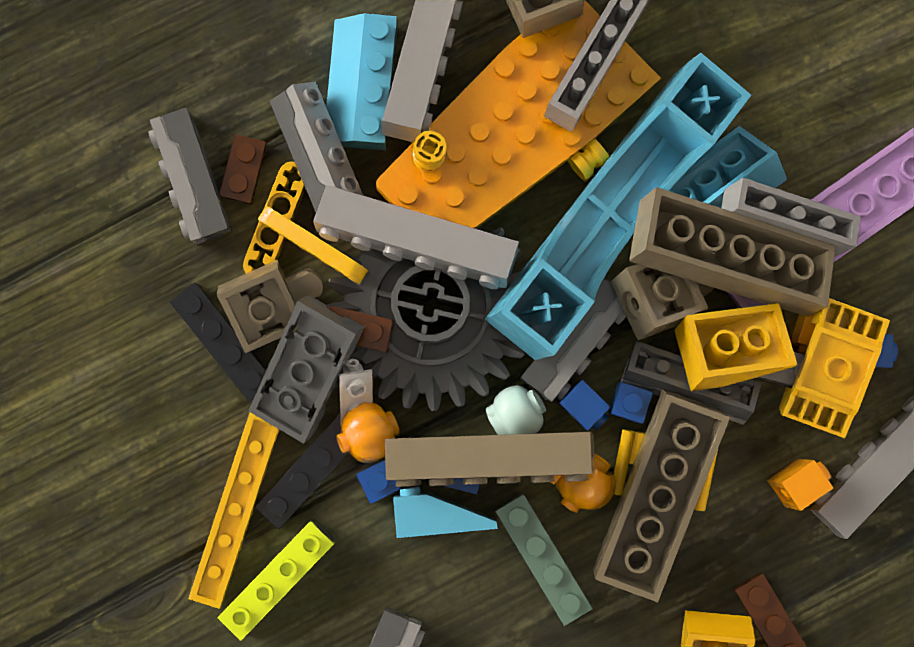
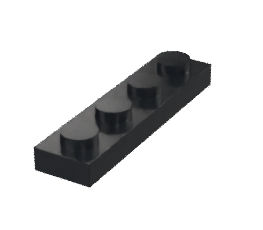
(220, 340)
(303, 477)

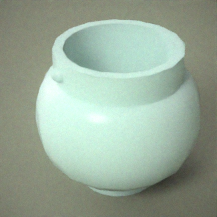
(516, 411)

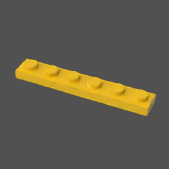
(234, 512)

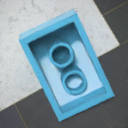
(430, 514)

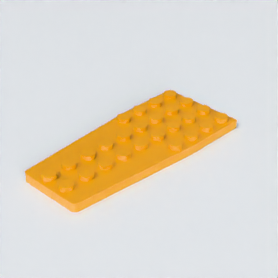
(499, 131)

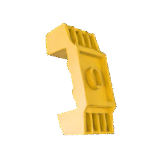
(835, 368)

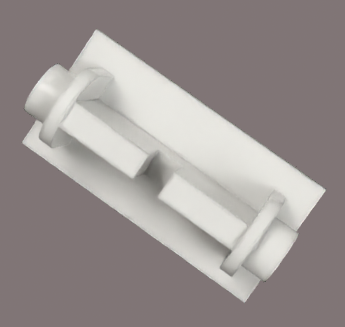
(354, 386)

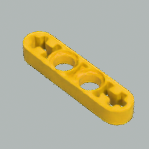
(298, 188)
(313, 245)

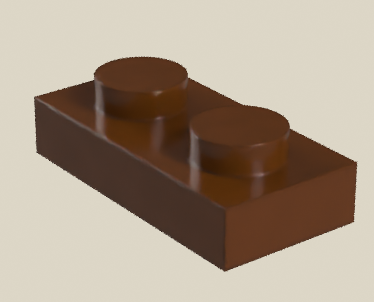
(243, 169)
(376, 331)

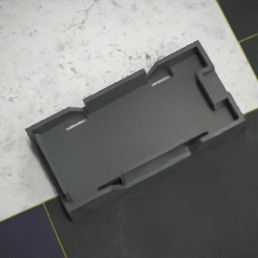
(305, 368)

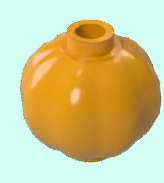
(365, 432)
(590, 493)

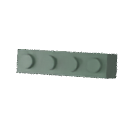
(543, 559)

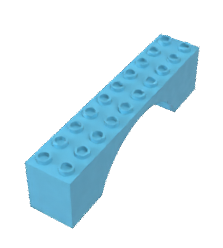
(573, 260)

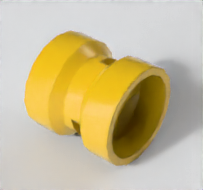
(428, 158)
(587, 160)

